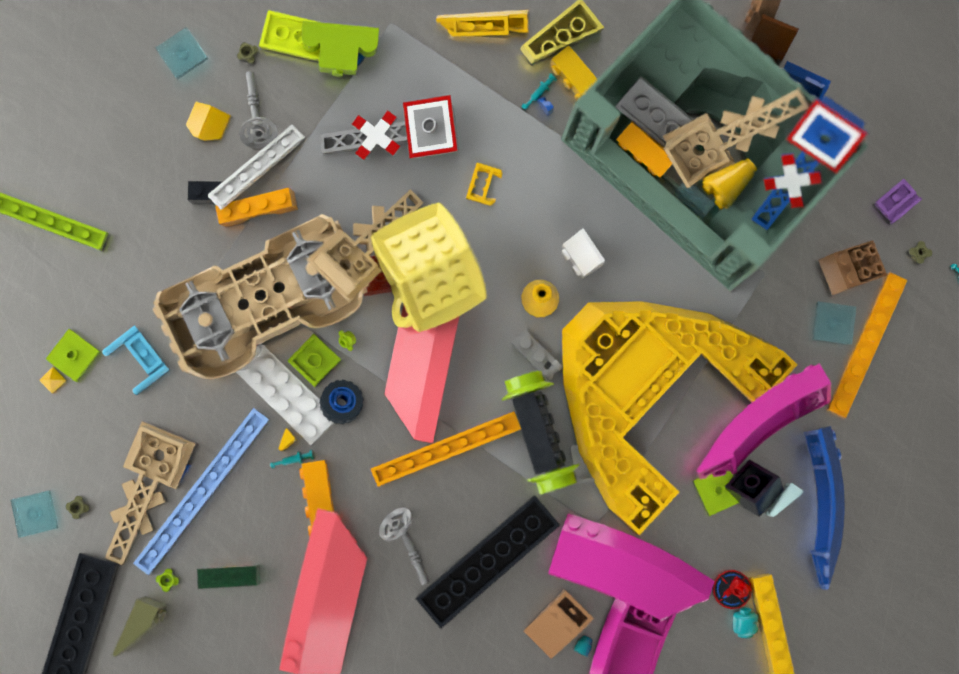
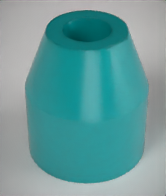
(584, 646)

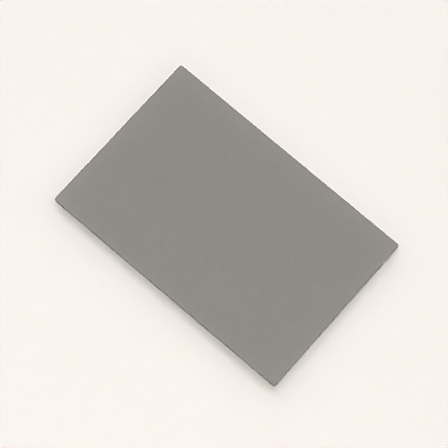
(518, 239)

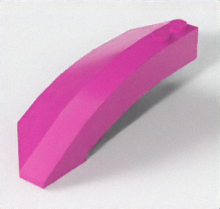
(766, 416)
(627, 569)
(630, 641)

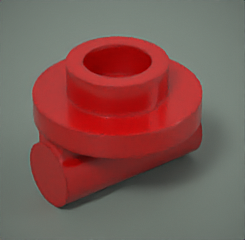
(739, 587)

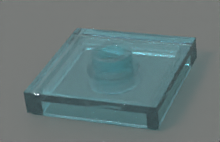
(181, 53)
(834, 323)
(34, 514)

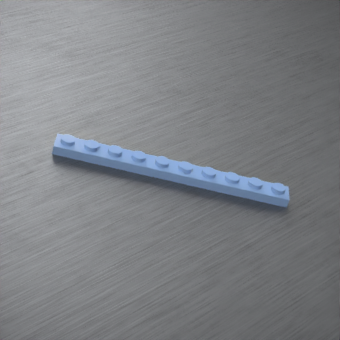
(201, 491)

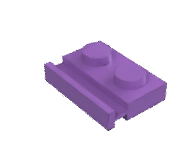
(897, 201)

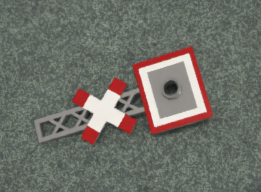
(421, 143)

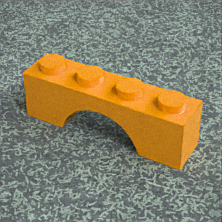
(273, 202)

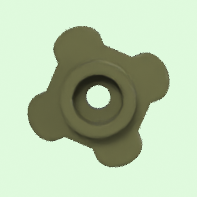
(244, 47)
(914, 252)
(71, 507)

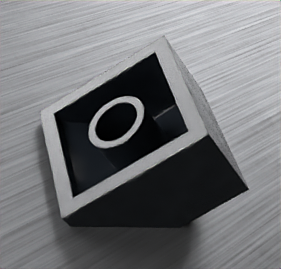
(755, 487)

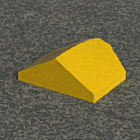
(207, 122)
(487, 169)

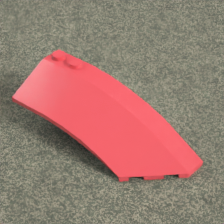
(420, 376)
(324, 599)

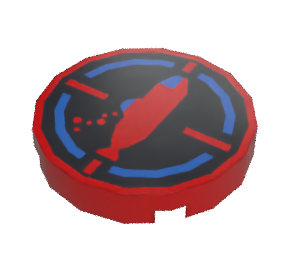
(722, 591)

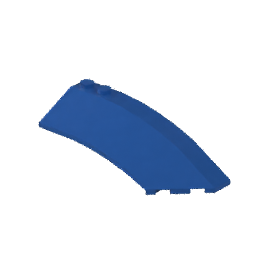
(830, 501)

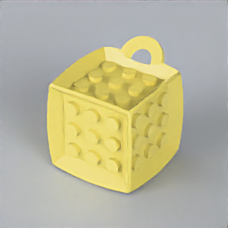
(428, 268)

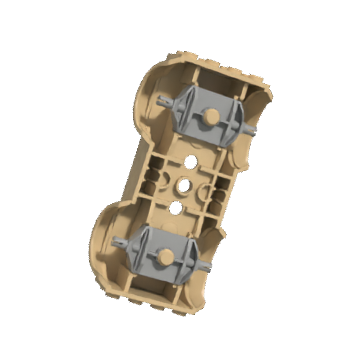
(218, 336)

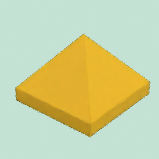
(52, 380)

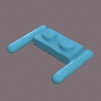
(143, 354)

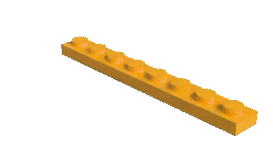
(867, 345)
(446, 448)

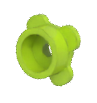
(347, 339)
(161, 580)

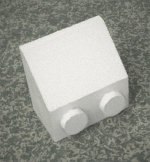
(582, 254)

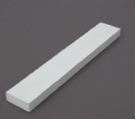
(256, 167)

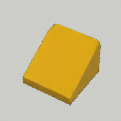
(287, 440)

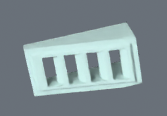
(789, 494)

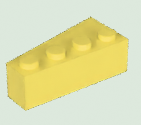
(567, 29)

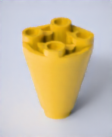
(729, 182)
(537, 305)

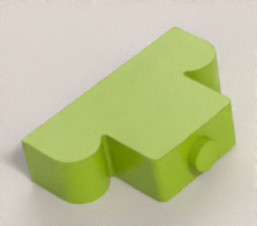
(339, 45)

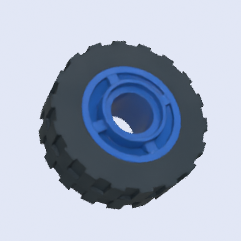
(341, 390)

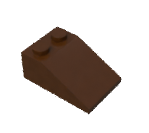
(773, 37)

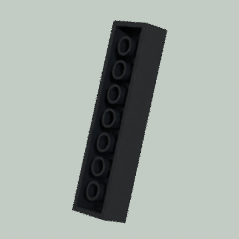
(487, 561)

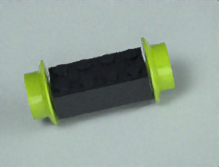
(539, 431)

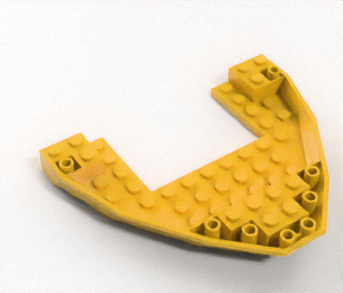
(622, 362)

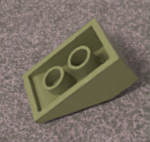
(142, 619)

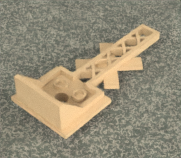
(696, 165)
(343, 249)
(144, 462)

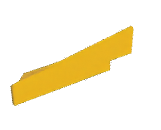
(485, 23)

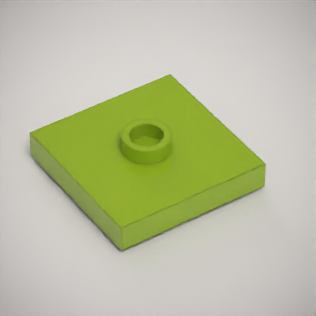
(72, 355)
(314, 360)
(714, 494)

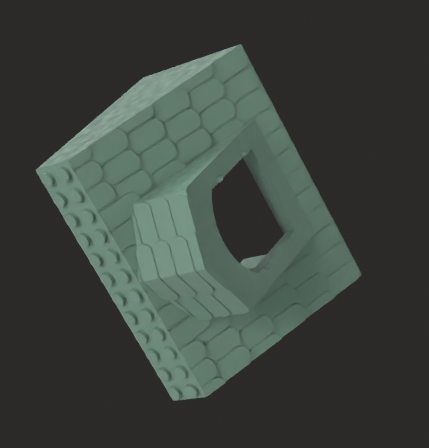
(703, 70)

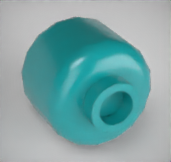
(745, 623)

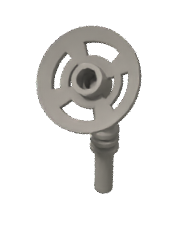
(257, 127)
(400, 529)

